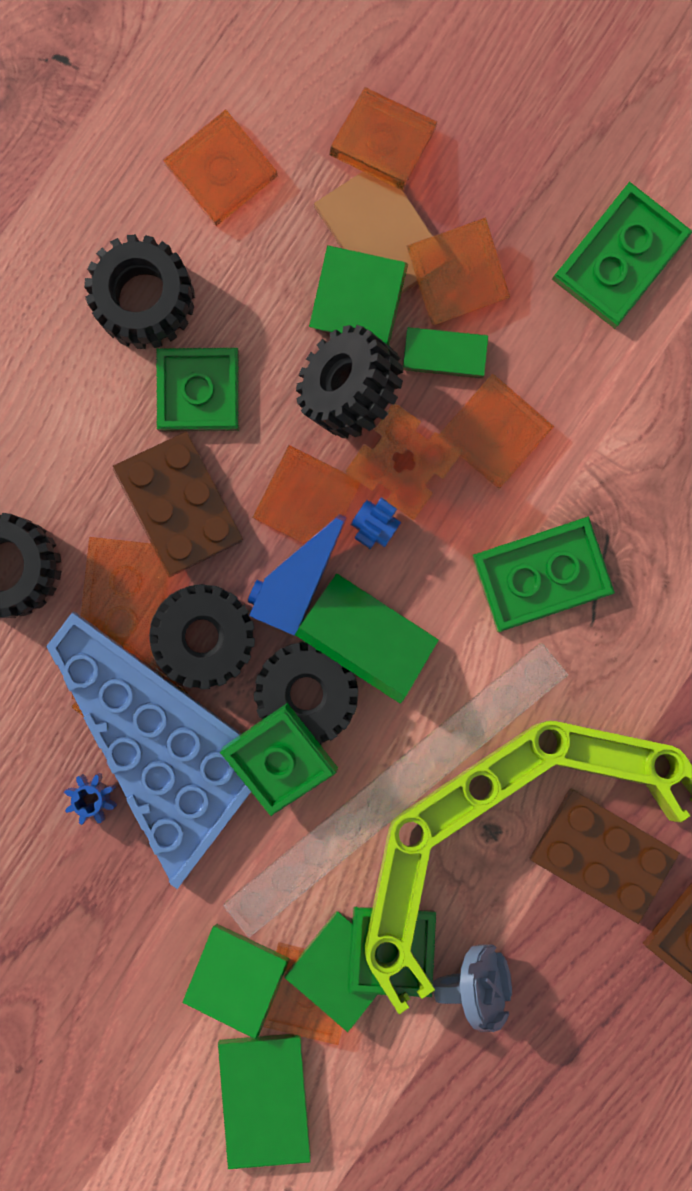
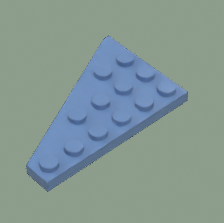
(155, 744)

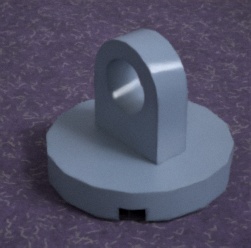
(479, 988)

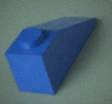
(291, 586)

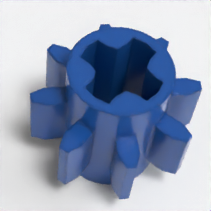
(375, 523)
(91, 809)

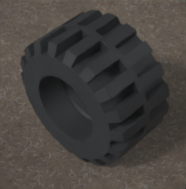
(123, 264)
(38, 569)

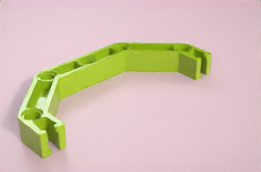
(453, 807)

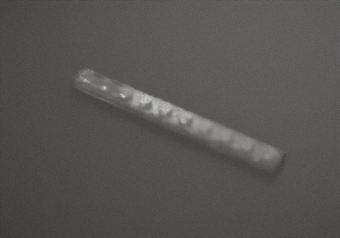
(395, 789)

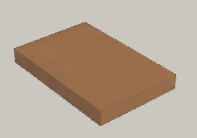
(373, 220)

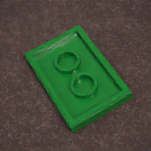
(622, 255)
(543, 574)
(367, 638)
(264, 1101)

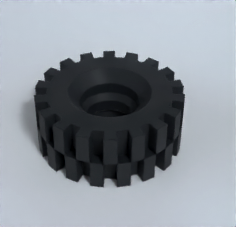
(349, 381)
(303, 661)
(196, 668)

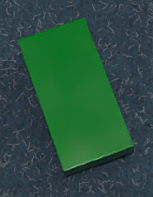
(445, 352)

